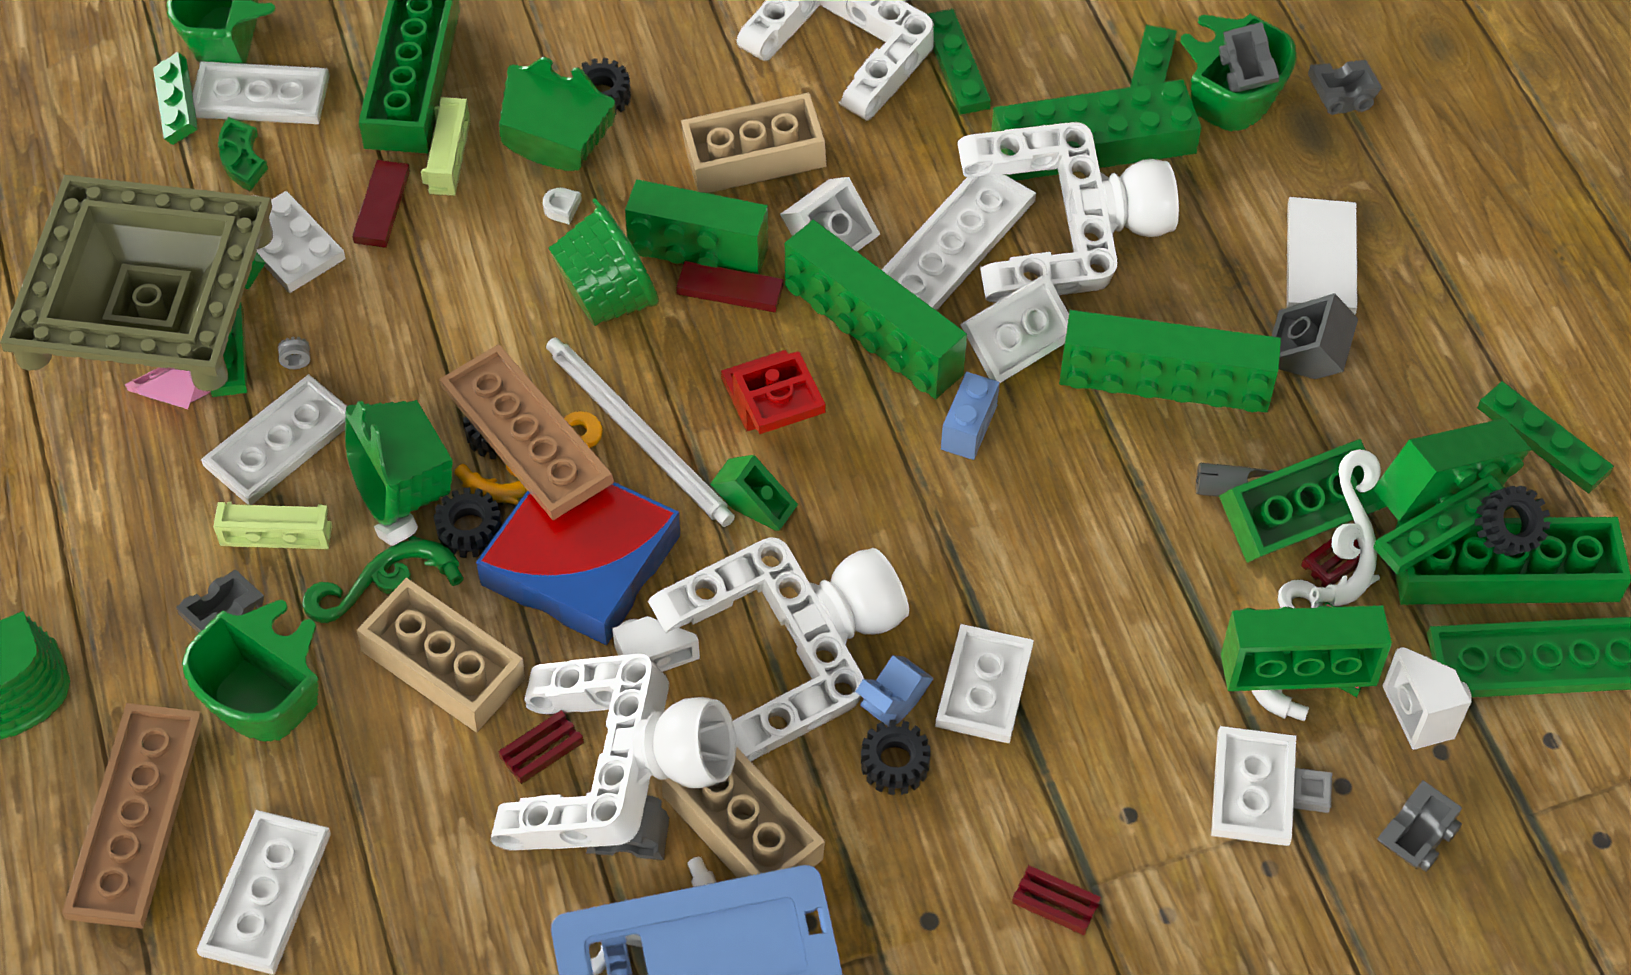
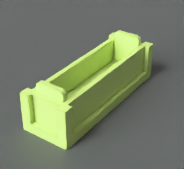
(447, 146)
(272, 526)

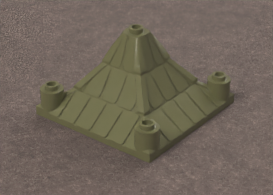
(138, 277)

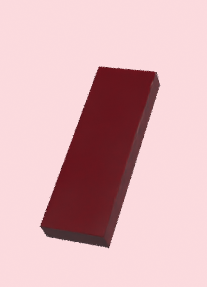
(381, 203)
(730, 286)

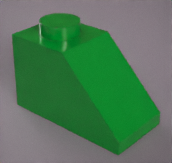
(754, 491)

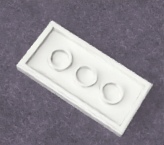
(260, 92)
(1321, 251)
(277, 440)
(264, 892)

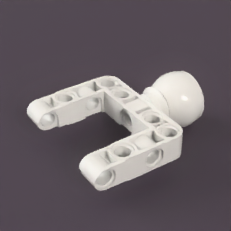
(900, 25)
(1139, 199)
(859, 598)
(685, 743)

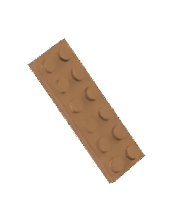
(526, 431)
(133, 816)

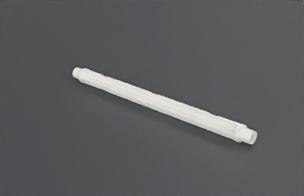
(640, 432)

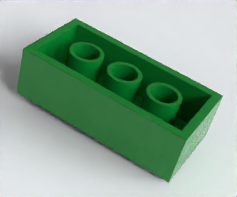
(696, 227)
(1448, 462)
(1294, 503)
(1305, 648)

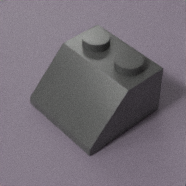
(1315, 336)

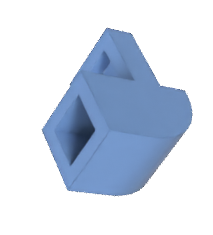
(895, 690)

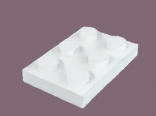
(298, 245)
(1018, 329)
(984, 683)
(1254, 786)

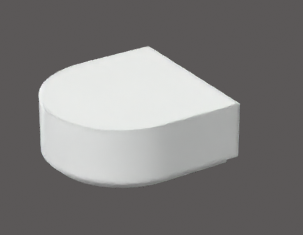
(561, 204)
(397, 532)

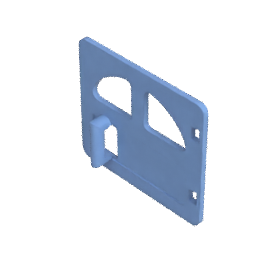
(709, 929)

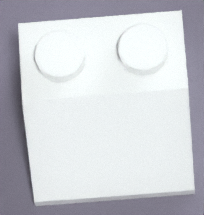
(837, 209)
(1426, 698)

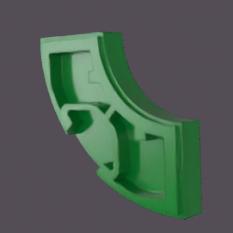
(237, 153)

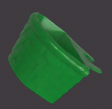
(217, 28)
(1210, 84)
(552, 115)
(603, 268)
(395, 458)
(253, 674)
(31, 675)

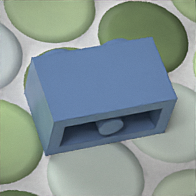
(970, 415)

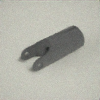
(1218, 478)

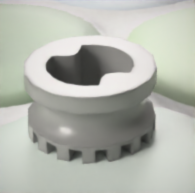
(294, 347)

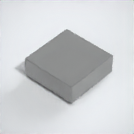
(1312, 790)

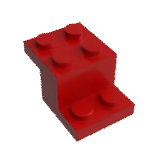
(773, 391)

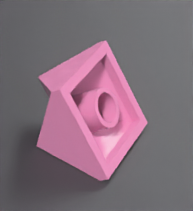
(167, 386)

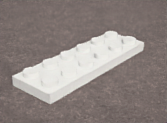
(959, 236)

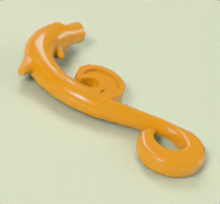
(513, 491)

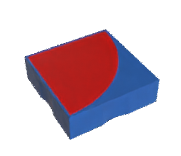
(583, 562)

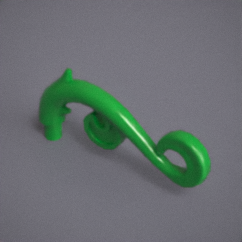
(375, 570)

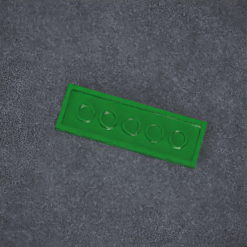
(1537, 655)

